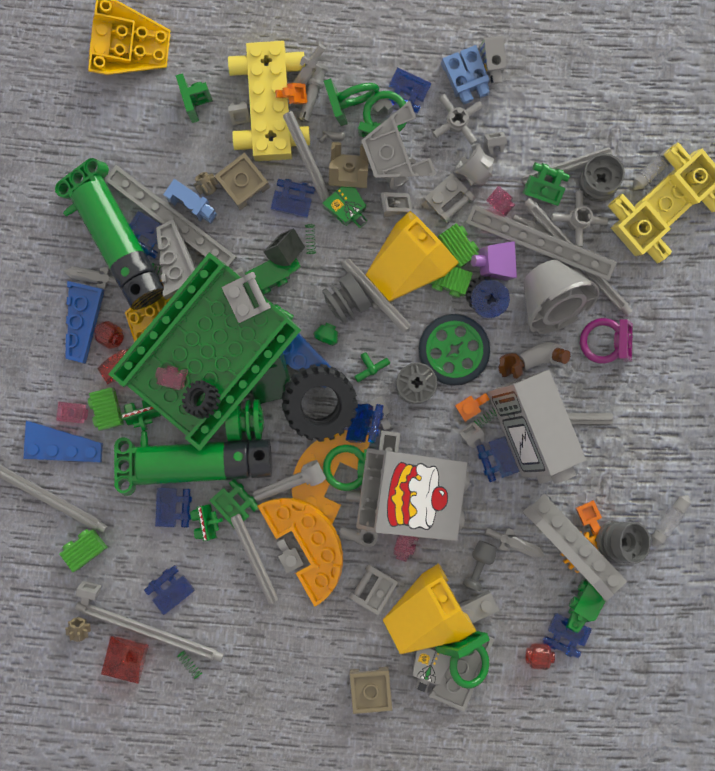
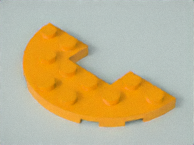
(317, 451)
(315, 537)

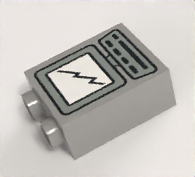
(537, 427)

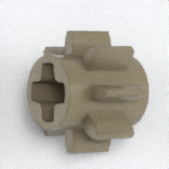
(205, 183)
(77, 629)

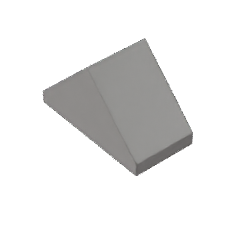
(395, 204)

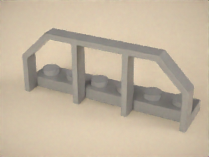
(575, 547)

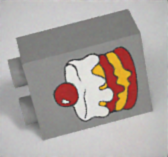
(412, 495)

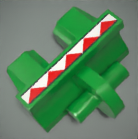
(141, 416)
(208, 522)

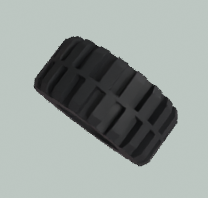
(326, 426)

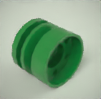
(246, 421)

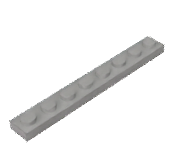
(163, 213)
(541, 242)

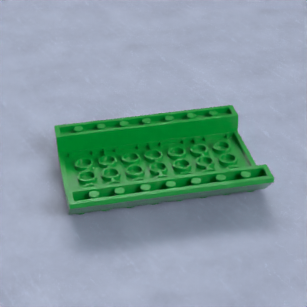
(205, 338)

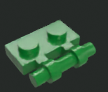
(543, 189)
(229, 507)

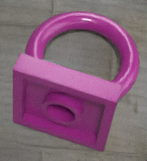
(622, 340)

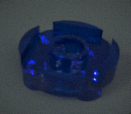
(500, 294)

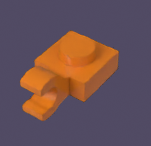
(294, 92)
(469, 407)
(589, 515)

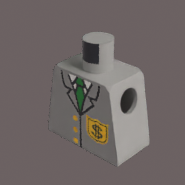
(429, 667)

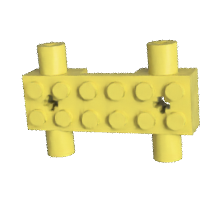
(265, 108)
(665, 203)

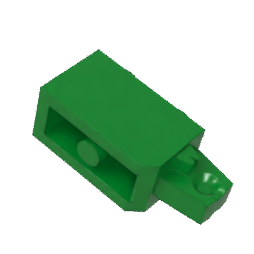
(271, 275)
(584, 606)

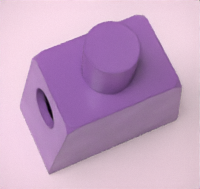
(497, 261)

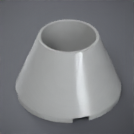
(556, 296)

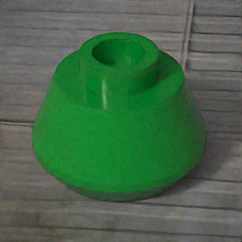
(326, 334)

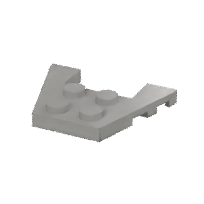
(387, 151)

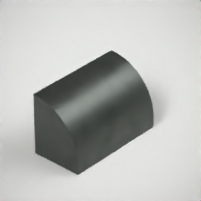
(284, 248)

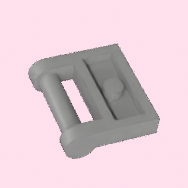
(445, 193)
(240, 301)
(379, 592)

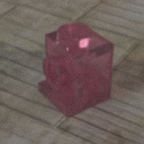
(501, 201)
(171, 377)
(63, 412)
(404, 547)

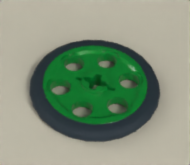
(473, 332)

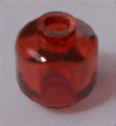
(109, 334)
(539, 656)

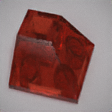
(124, 659)

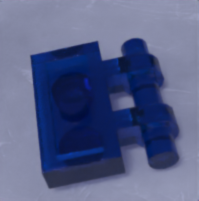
(410, 85)
(291, 203)
(146, 227)
(360, 424)
(503, 457)
(166, 507)
(174, 594)
(559, 628)

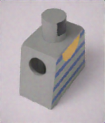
(493, 50)

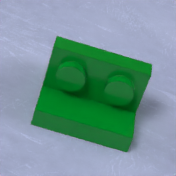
(193, 96)

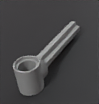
(310, 474)

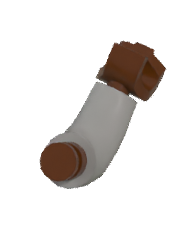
(542, 353)

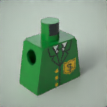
(346, 206)

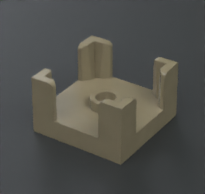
(348, 169)
(242, 180)
(370, 690)

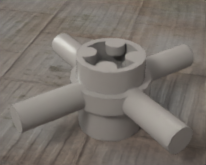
(457, 126)
(584, 214)

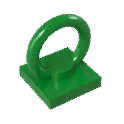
(339, 101)
(368, 126)
(361, 464)
(464, 648)

